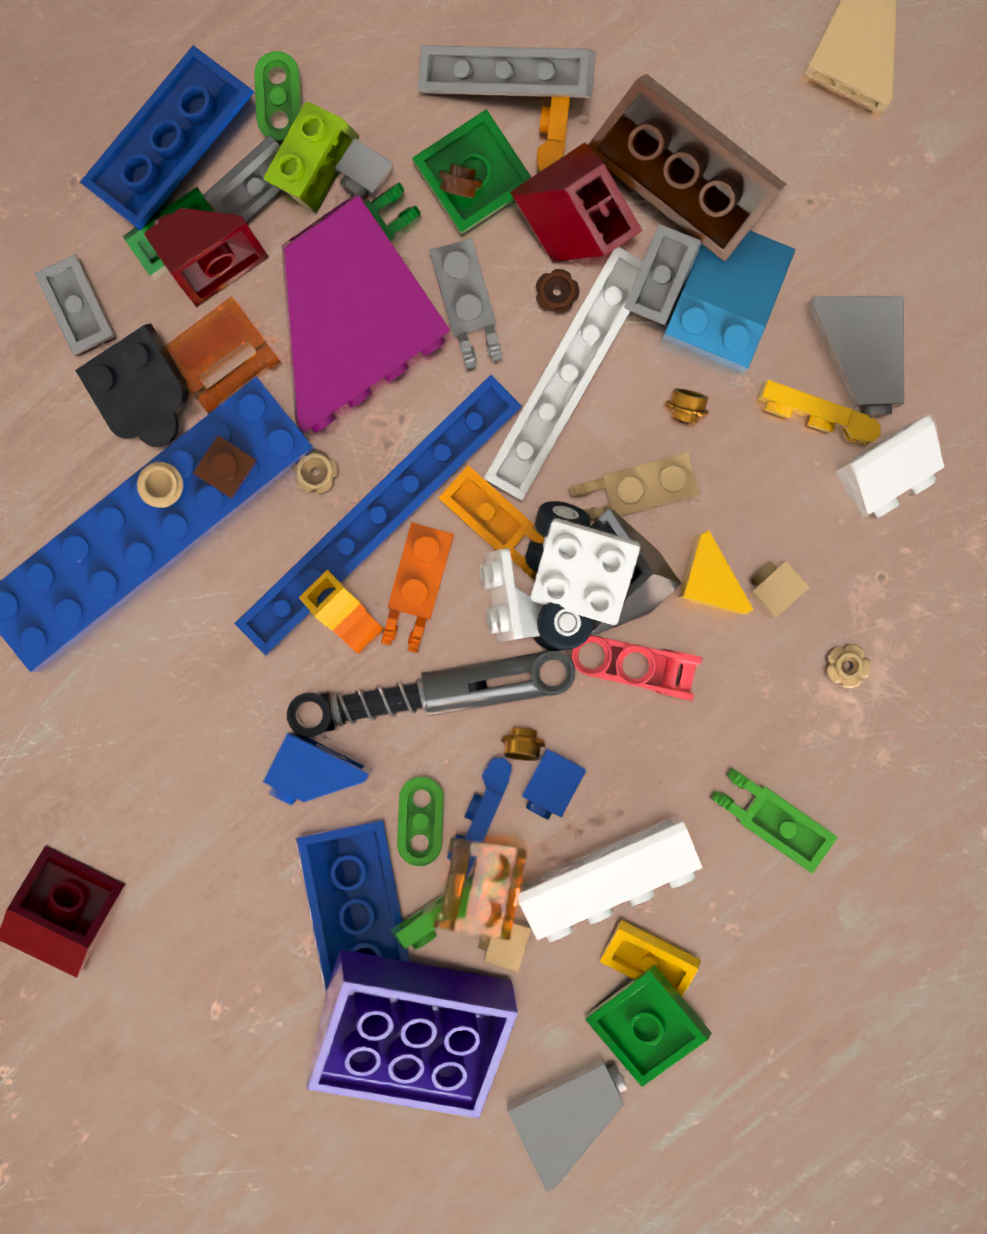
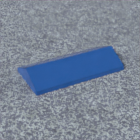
(166, 137)
(350, 893)

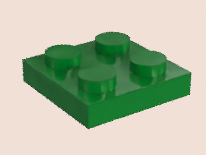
(482, 147)
(648, 1026)

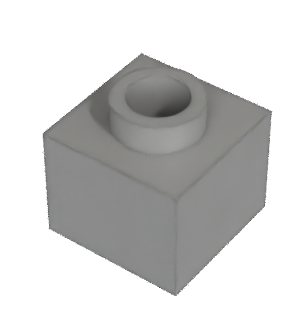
(363, 170)

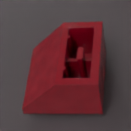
(576, 207)

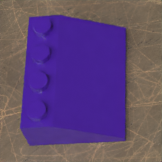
(411, 1034)

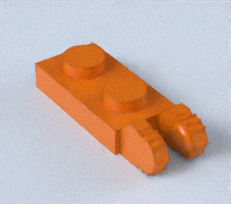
(417, 581)

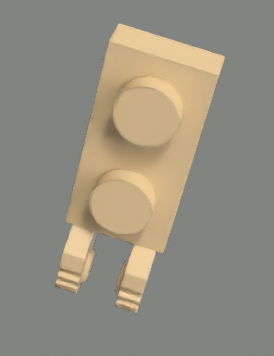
(643, 486)

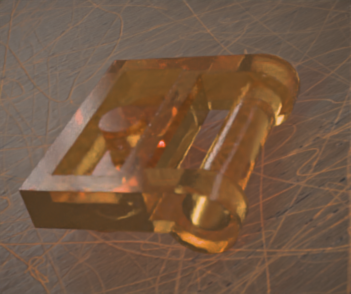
(212, 342)
(492, 890)

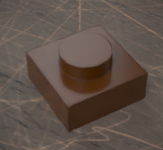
(225, 467)

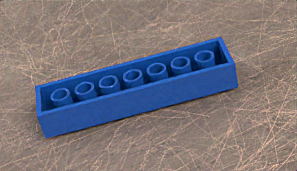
(129, 543)

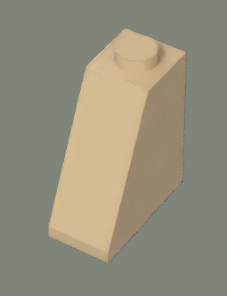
(859, 52)

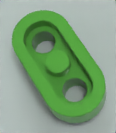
(276, 98)
(420, 820)

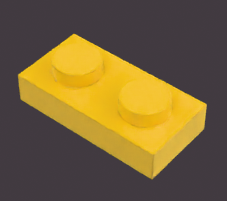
(634, 951)

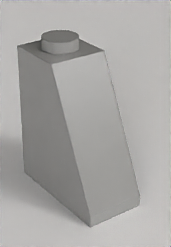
(865, 347)
(566, 1118)

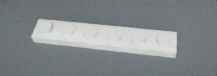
(565, 377)

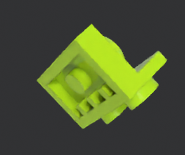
(310, 154)

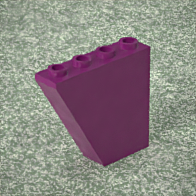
(350, 313)

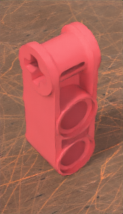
(660, 671)

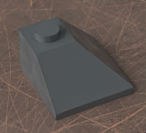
(651, 577)

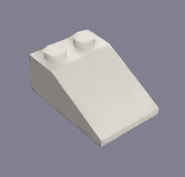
(893, 467)

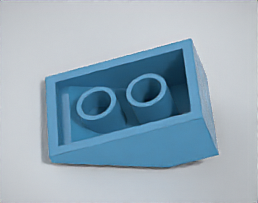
(730, 301)

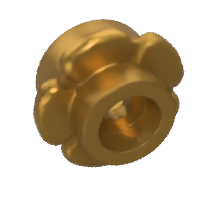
(688, 405)
(522, 744)

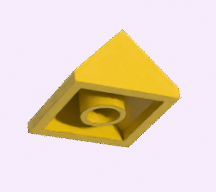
(710, 578)

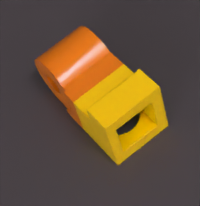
(341, 612)

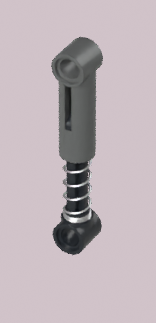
(435, 692)

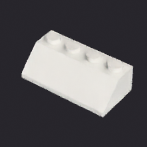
(608, 878)

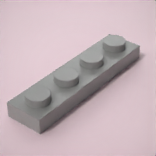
(507, 71)

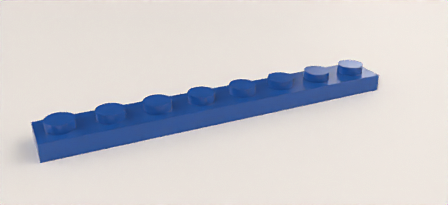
(381, 511)

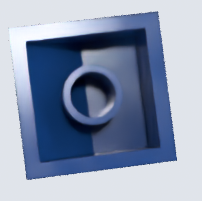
(311, 770)

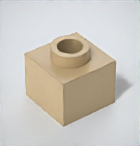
(777, 587)
(506, 952)

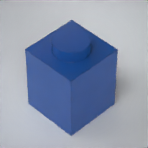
(552, 784)

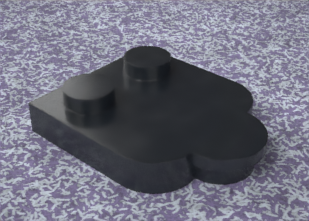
(137, 387)

